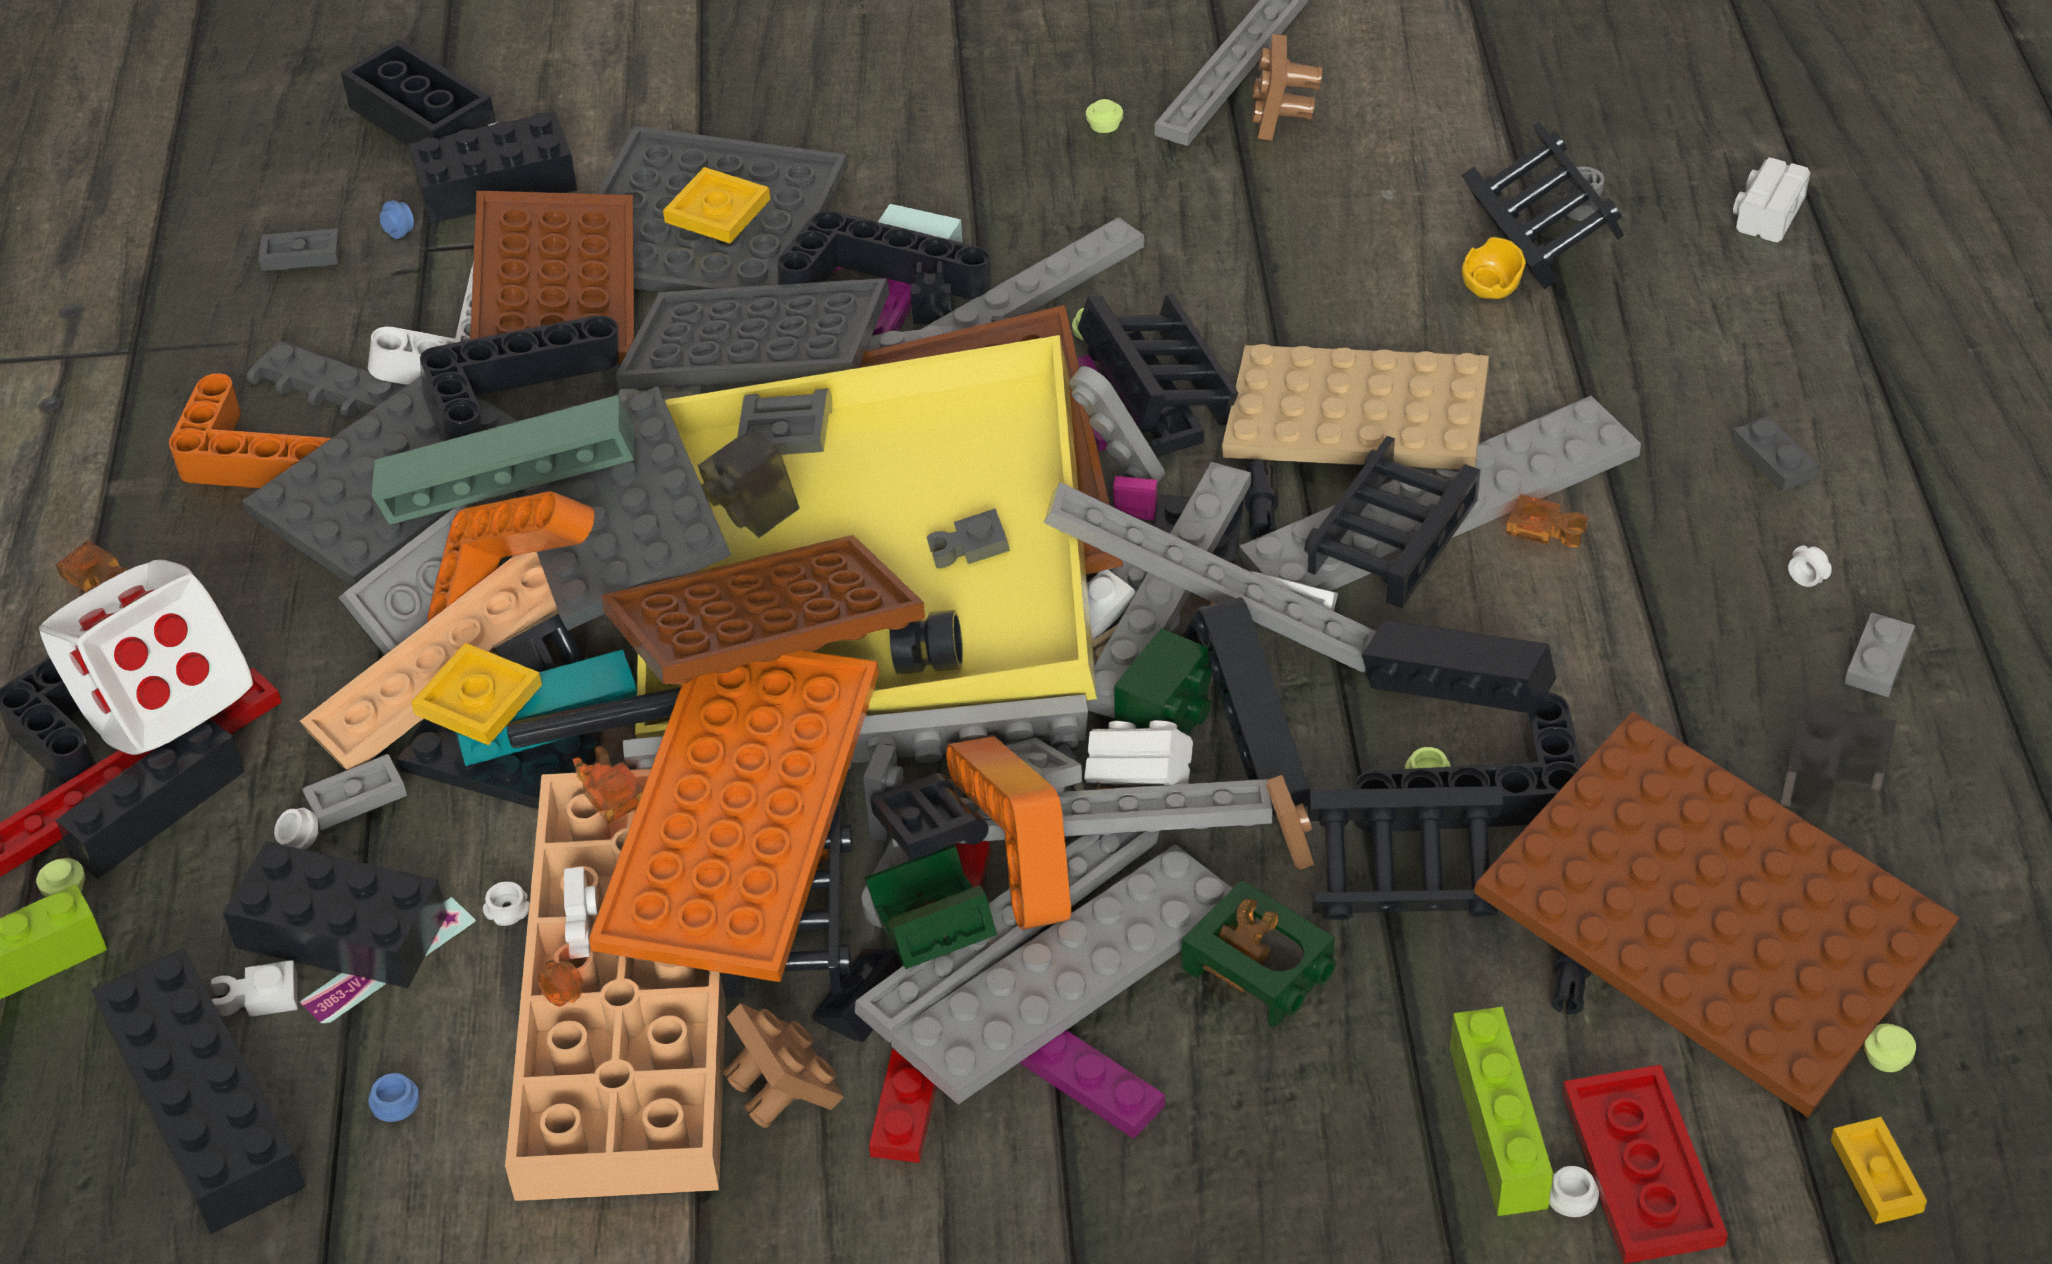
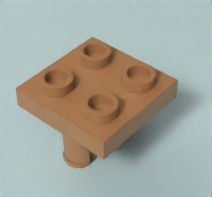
(1270, 87)
(785, 1059)

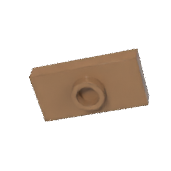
(1292, 821)

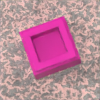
(1135, 496)

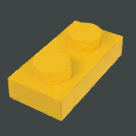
(1878, 1170)

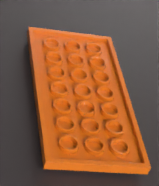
(736, 815)

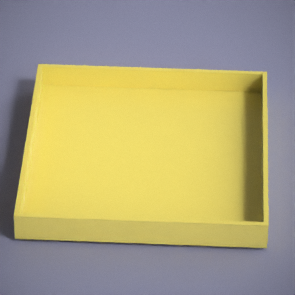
(907, 459)

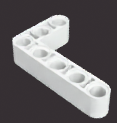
(397, 351)

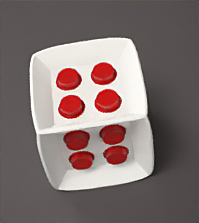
(146, 656)

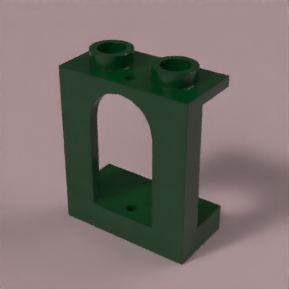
(919, 933)
(1279, 989)

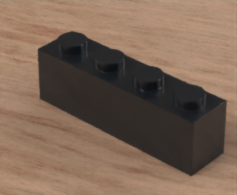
(1459, 666)
(149, 797)

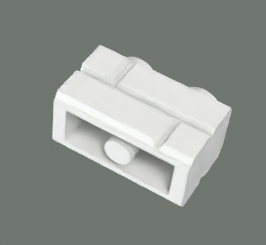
(1771, 199)
(1138, 756)

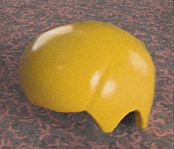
(1493, 268)

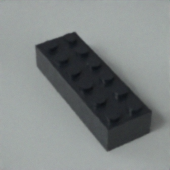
(198, 1090)

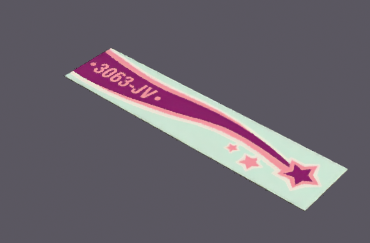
(349, 990)

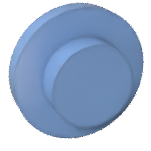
(396, 219)
(393, 1097)

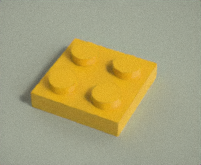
(716, 205)
(476, 693)

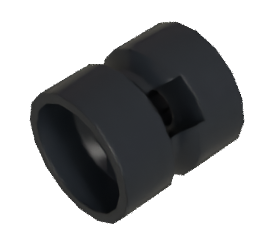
(928, 642)

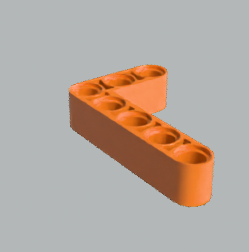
(215, 454)
(504, 529)
(1032, 825)

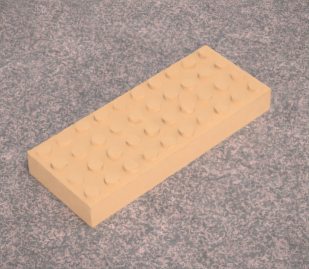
(631, 1073)

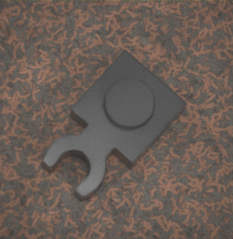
(974, 537)

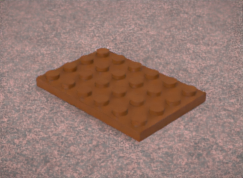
(552, 261)
(761, 609)

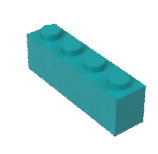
(562, 689)

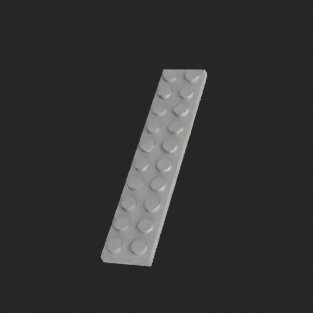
(1525, 460)
(930, 731)

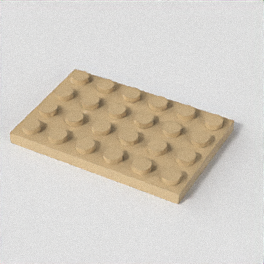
(1347, 401)

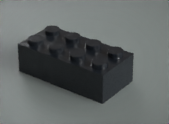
(414, 95)
(500, 157)
(336, 914)

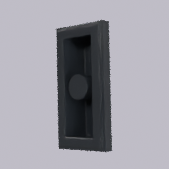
(867, 971)

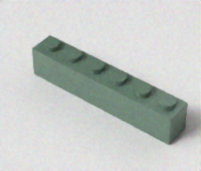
(503, 460)

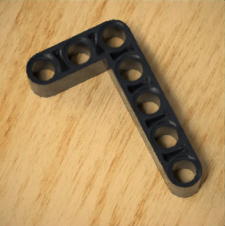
(882, 251)
(510, 360)
(1249, 695)
(36, 717)
(1525, 786)

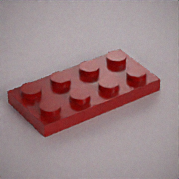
(1643, 1164)

